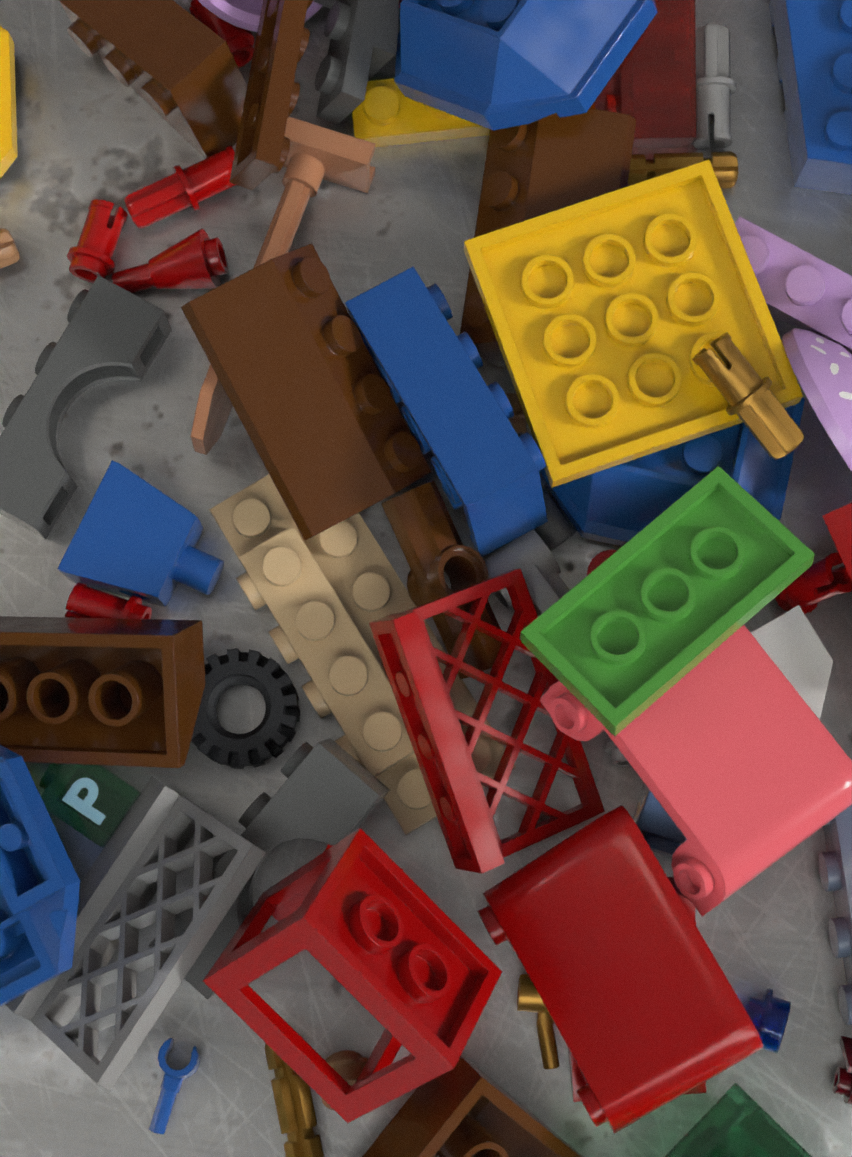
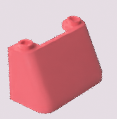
(730, 764)

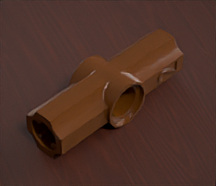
(435, 547)

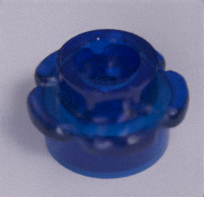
(769, 1018)

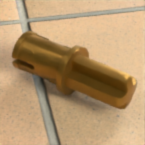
(749, 397)

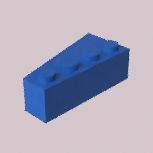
(817, 89)
(453, 409)

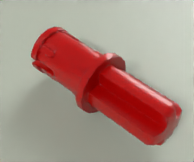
(181, 189)

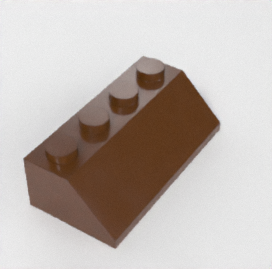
(540, 171)
(306, 390)
(100, 689)

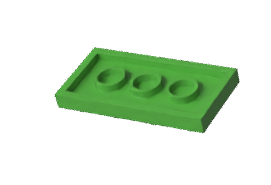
(666, 599)

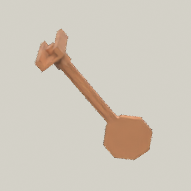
(312, 156)

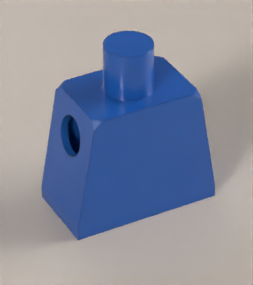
(138, 543)

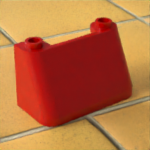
(620, 970)

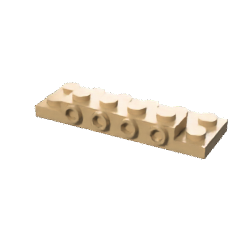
(323, 602)

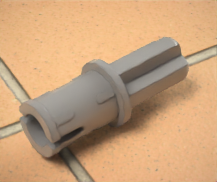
(713, 86)

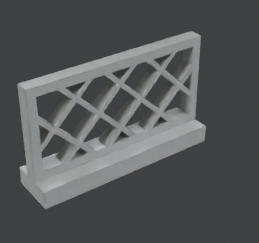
(112, 910)

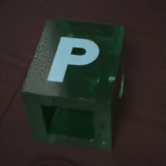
(88, 798)

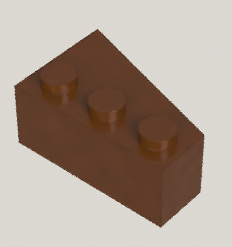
(168, 62)

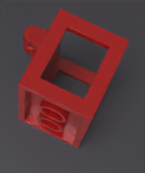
(384, 948)

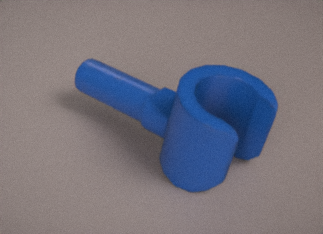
(170, 1085)

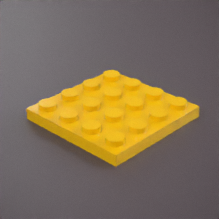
(611, 308)

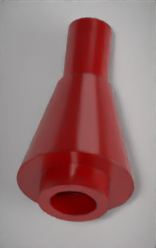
(189, 264)

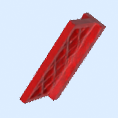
(439, 739)

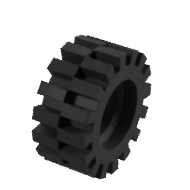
(280, 714)

